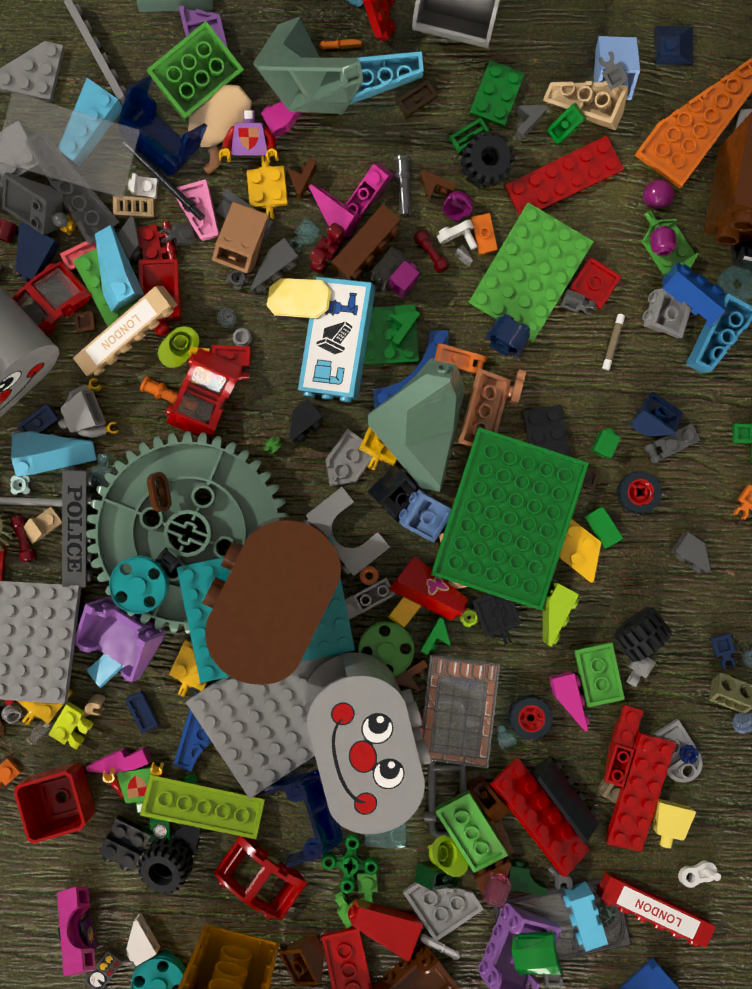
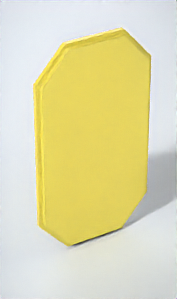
(298, 298)

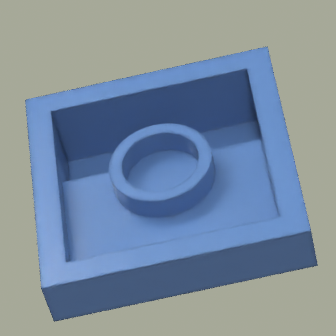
(425, 515)

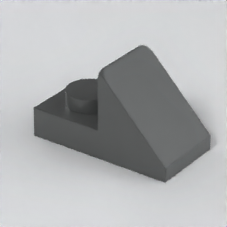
(531, 116)

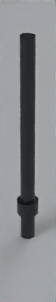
(187, 203)

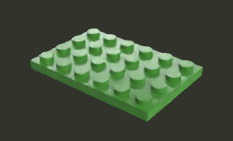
(531, 269)

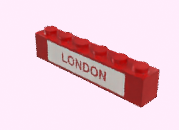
(655, 909)

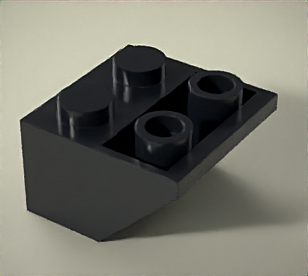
(304, 420)

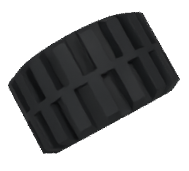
(165, 866)

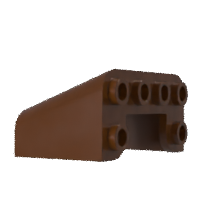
(420, 972)

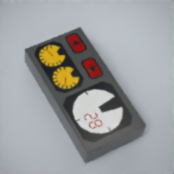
(104, 970)

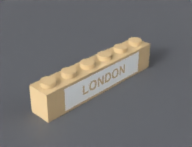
(125, 330)

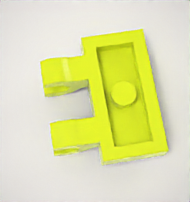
(66, 724)

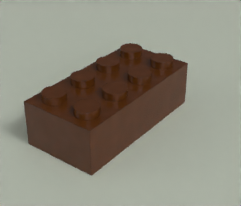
(367, 244)

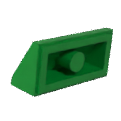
(603, 527)

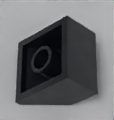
(393, 491)

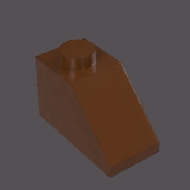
(488, 799)

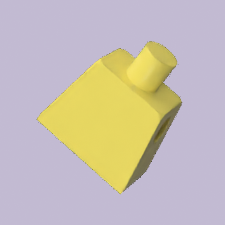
(672, 821)

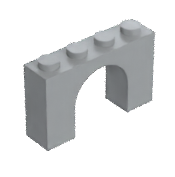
(353, 558)

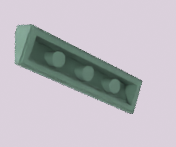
(173, 5)

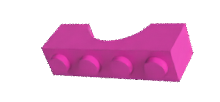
(76, 956)

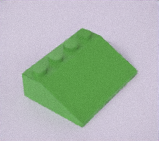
(195, 70)

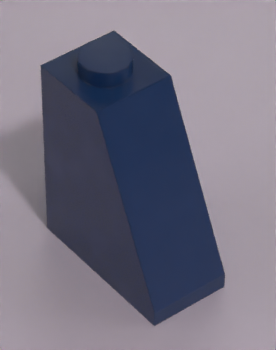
(33, 252)

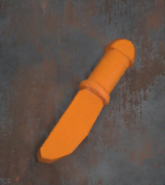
(342, 44)

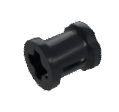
(168, 560)

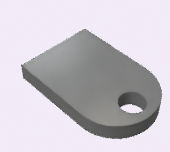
(676, 732)

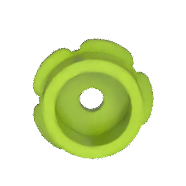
(469, 622)

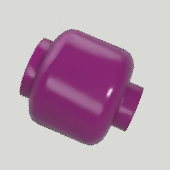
(663, 241)

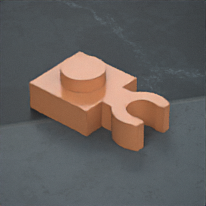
(515, 391)

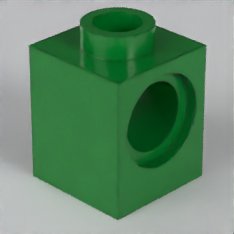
(605, 443)

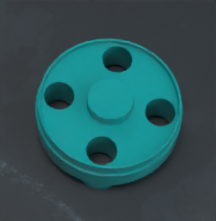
(138, 584)
(157, 975)

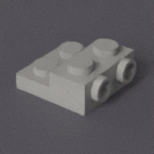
(666, 314)

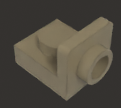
(609, 791)

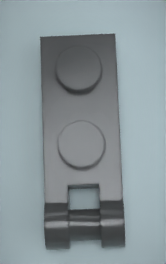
(672, 443)

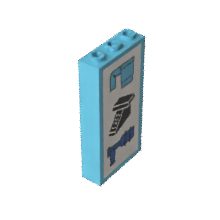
(338, 342)

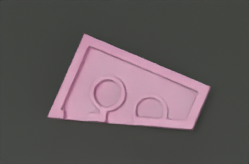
(201, 195)

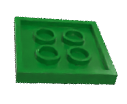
(379, 343)

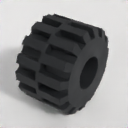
(494, 151)
(642, 634)

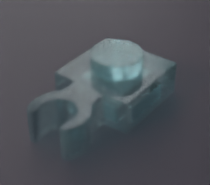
(305, 233)

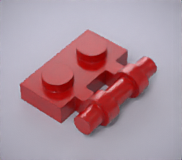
(151, 243)
(236, 354)

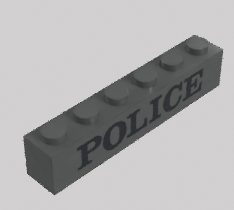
(75, 509)

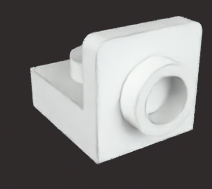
(143, 186)

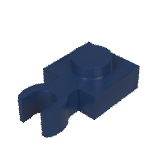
(723, 646)

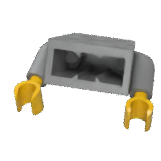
(83, 414)

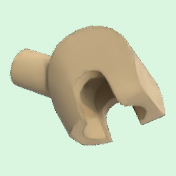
(94, 705)

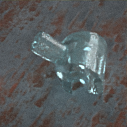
(505, 738)

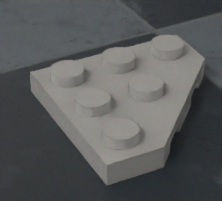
(34, 72)
(442, 908)

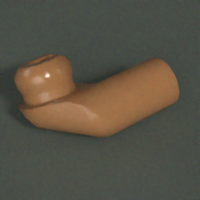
(214, 160)

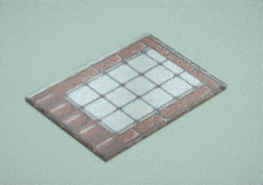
(460, 710)

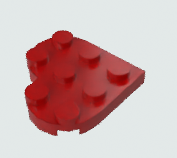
(379, 17)

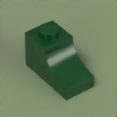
(523, 881)

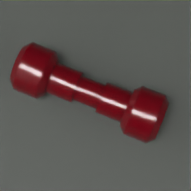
(422, 239)
(26, 553)

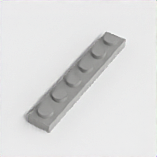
(94, 46)

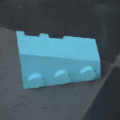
(585, 916)

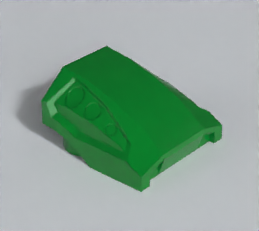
(535, 953)

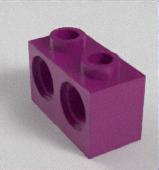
(404, 279)

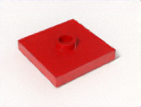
(595, 282)

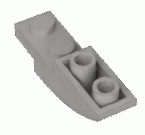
(368, 598)

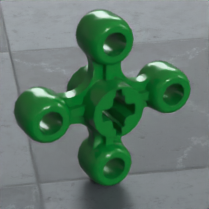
(357, 863)

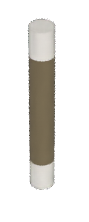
(613, 342)

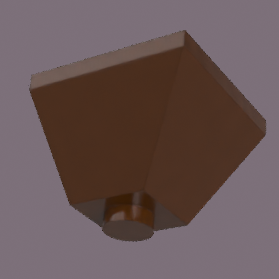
(304, 960)

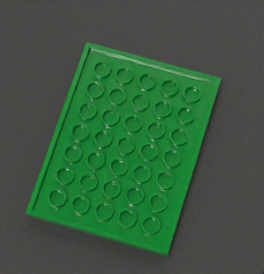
(509, 518)

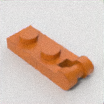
(459, 357)

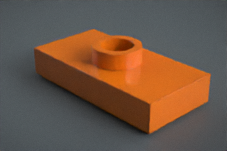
(484, 234)

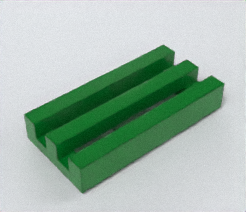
(452, 138)

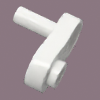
(464, 228)
(701, 872)

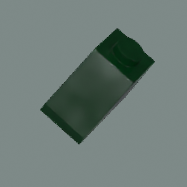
(433, 877)

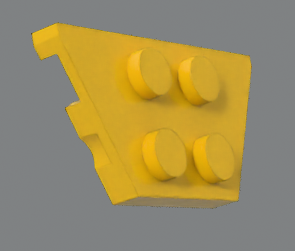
(581, 551)

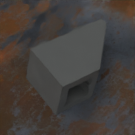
(693, 551)

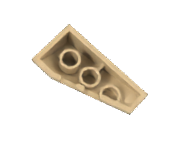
(594, 99)

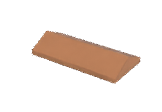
(484, 405)

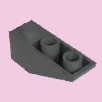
(277, 261)

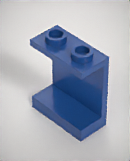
(650, 977)

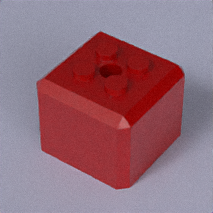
(44, 813)

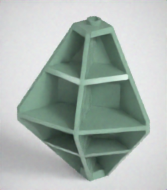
(302, 77)
(422, 422)

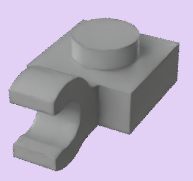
(640, 668)

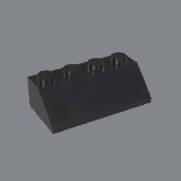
(566, 799)

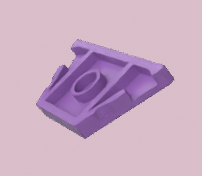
(193, 19)

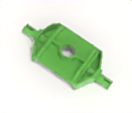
(682, 254)

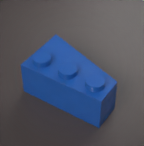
(695, 291)

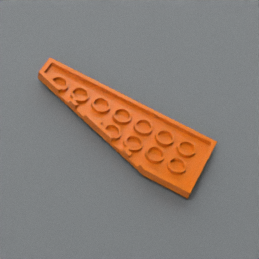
(689, 132)

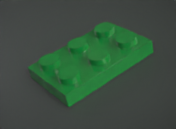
(496, 93)

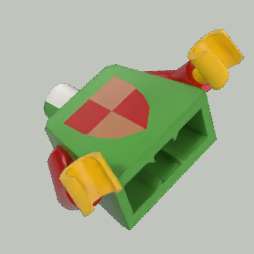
(133, 783)

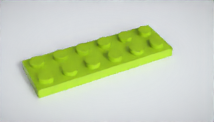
(202, 807)

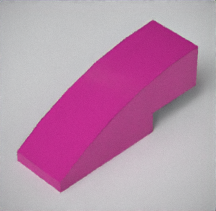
(121, 761)

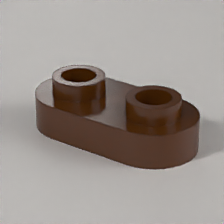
(159, 491)

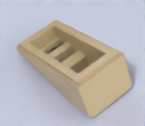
(125, 214)

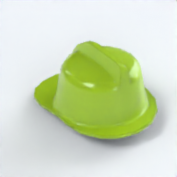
(176, 346)
(447, 856)

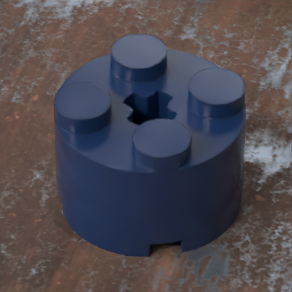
(508, 336)

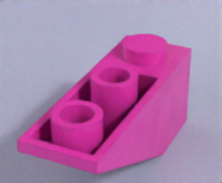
(279, 118)
(370, 188)
(566, 692)

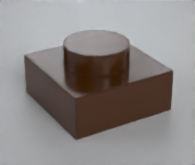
(85, 322)

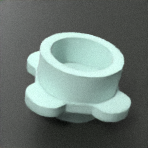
(15, 488)

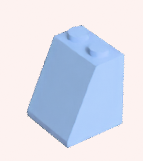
(625, 51)

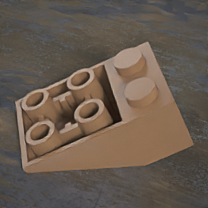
(240, 238)

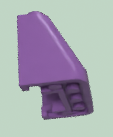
(118, 636)

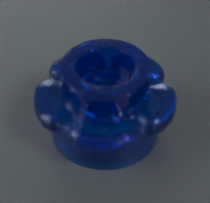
(684, 754)

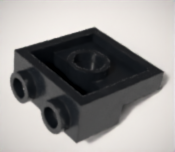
(125, 843)

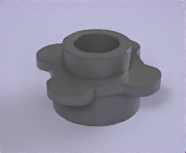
(237, 283)

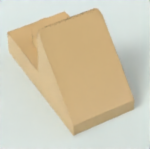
(42, 525)

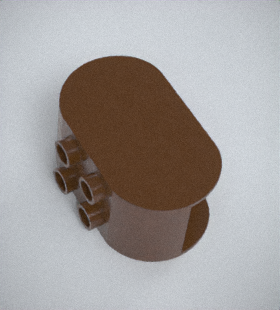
(270, 599)

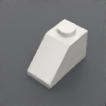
(141, 942)

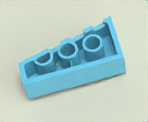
(388, 72)

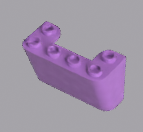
(497, 965)

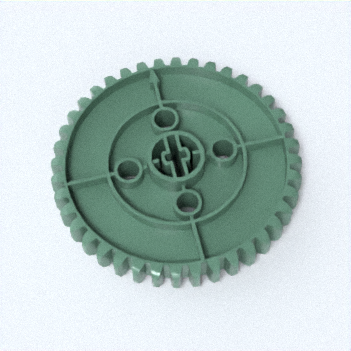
(236, 508)

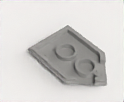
(345, 461)

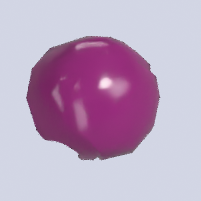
(658, 194)
(457, 205)

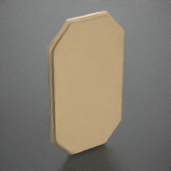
(220, 114)

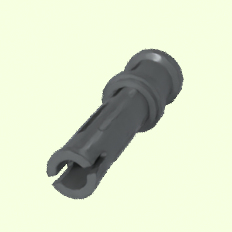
(403, 176)

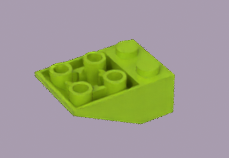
(556, 611)

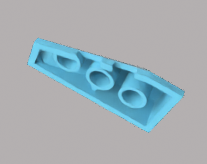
(117, 276)
(42, 452)

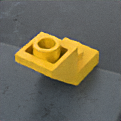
(403, 612)

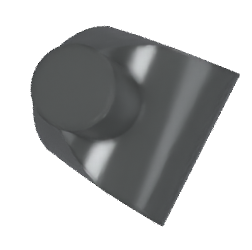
(559, 879)

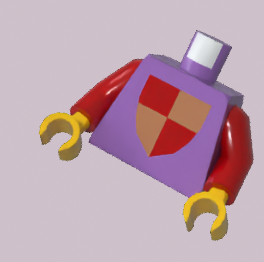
(249, 139)

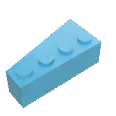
(97, 102)

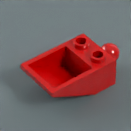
(162, 273)

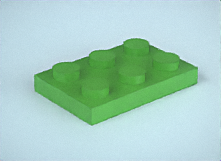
(599, 674)

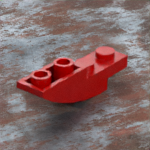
(621, 745)

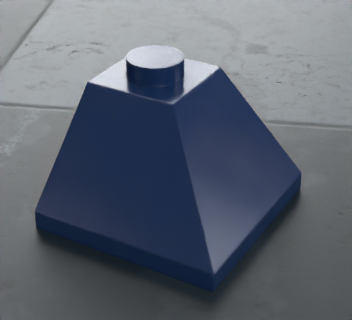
(673, 45)
(656, 417)

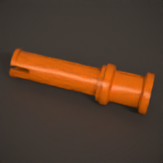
(157, 389)

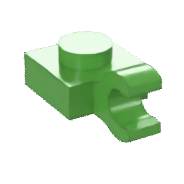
(367, 884)
(344, 906)

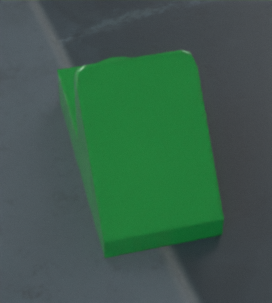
(567, 124)
(406, 322)
(438, 631)

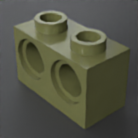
(731, 693)

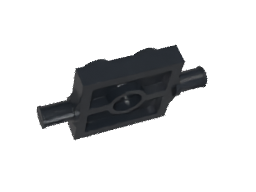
(496, 615)

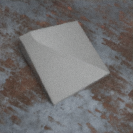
(463, 255)

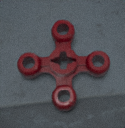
(327, 248)

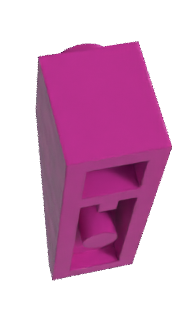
(335, 210)

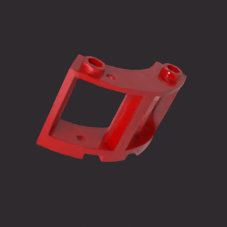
(285, 898)

